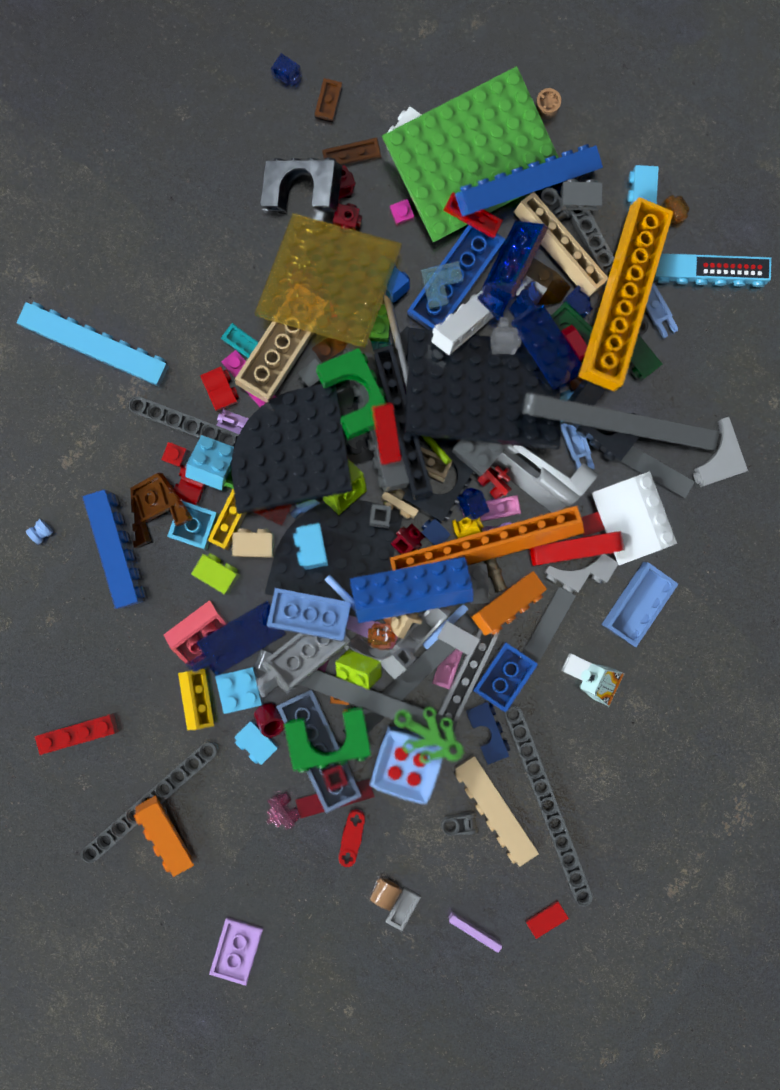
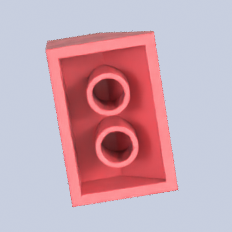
(197, 625)

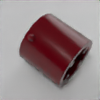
(269, 720)

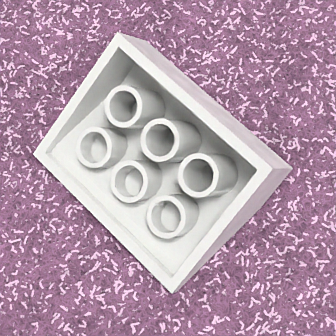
(636, 512)

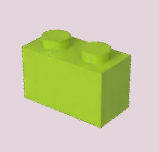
(358, 669)

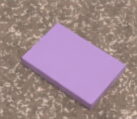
(236, 951)

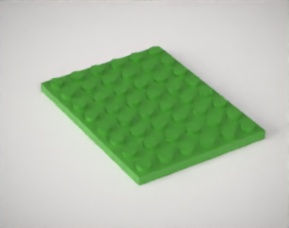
(466, 142)

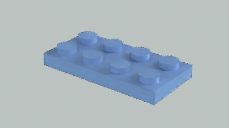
(309, 614)

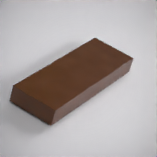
(354, 152)

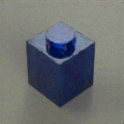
(473, 503)

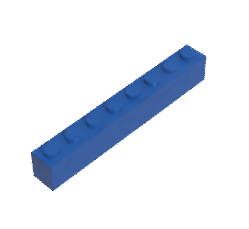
(529, 180)

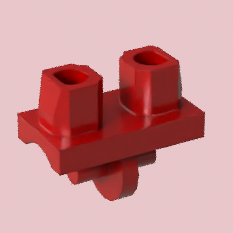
(495, 476)

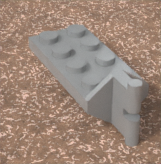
(297, 661)

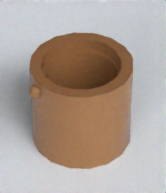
(548, 103)
(385, 893)

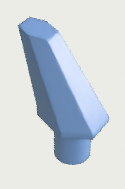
(303, 507)

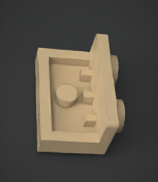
(394, 499)
(402, 623)

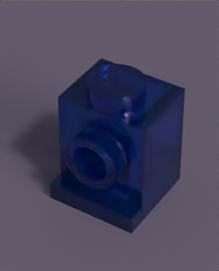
(286, 69)
(579, 302)

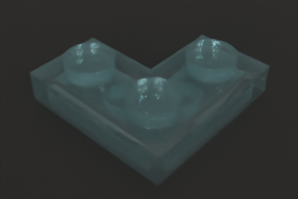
(436, 279)

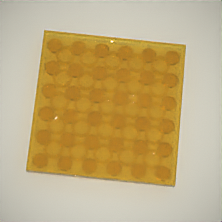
(328, 280)

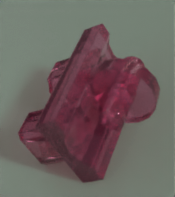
(287, 819)

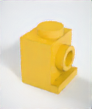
(467, 527)

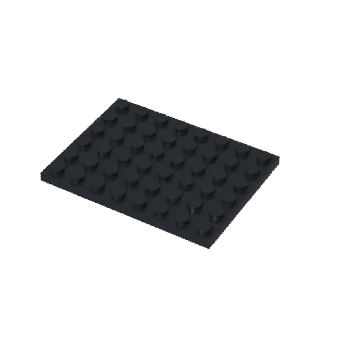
(475, 393)

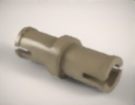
(495, 574)

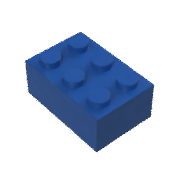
(505, 677)

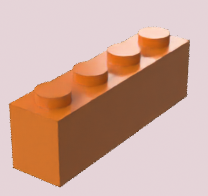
(509, 603)
(164, 836)

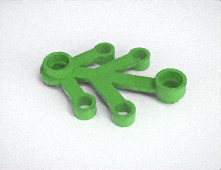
(431, 737)

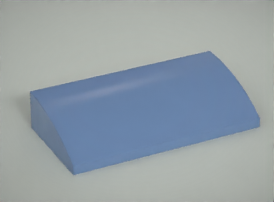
(640, 604)

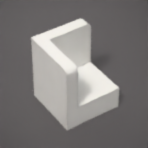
(575, 666)

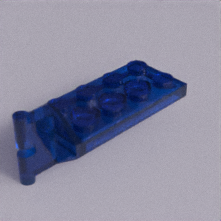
(511, 266)
(544, 341)
(235, 641)

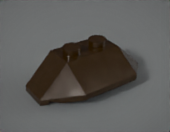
(544, 284)

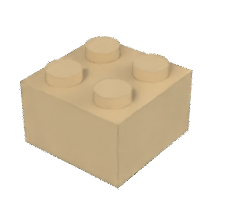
(253, 544)

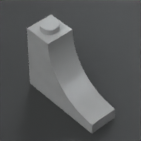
(726, 460)

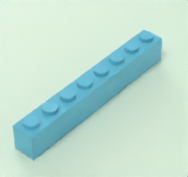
(93, 344)

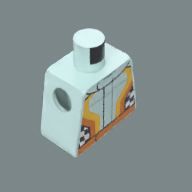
(601, 682)

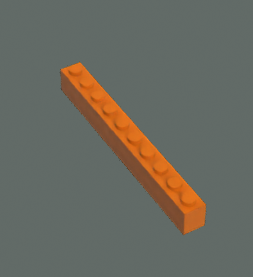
(498, 541)

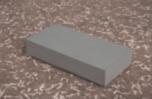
(459, 638)
(403, 909)

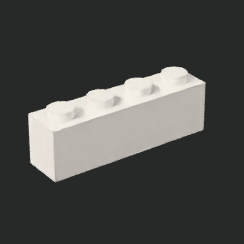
(461, 325)

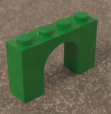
(353, 367)
(305, 755)

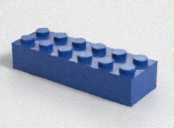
(474, 253)
(113, 548)
(411, 589)

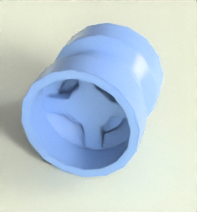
(39, 531)

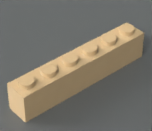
(563, 246)
(496, 810)

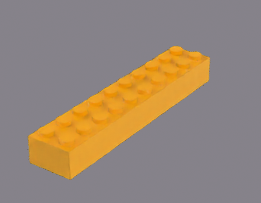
(626, 294)

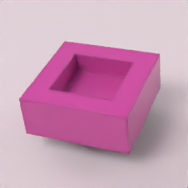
(401, 212)

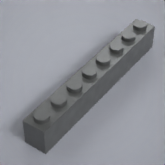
(391, 475)

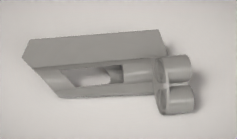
(549, 488)

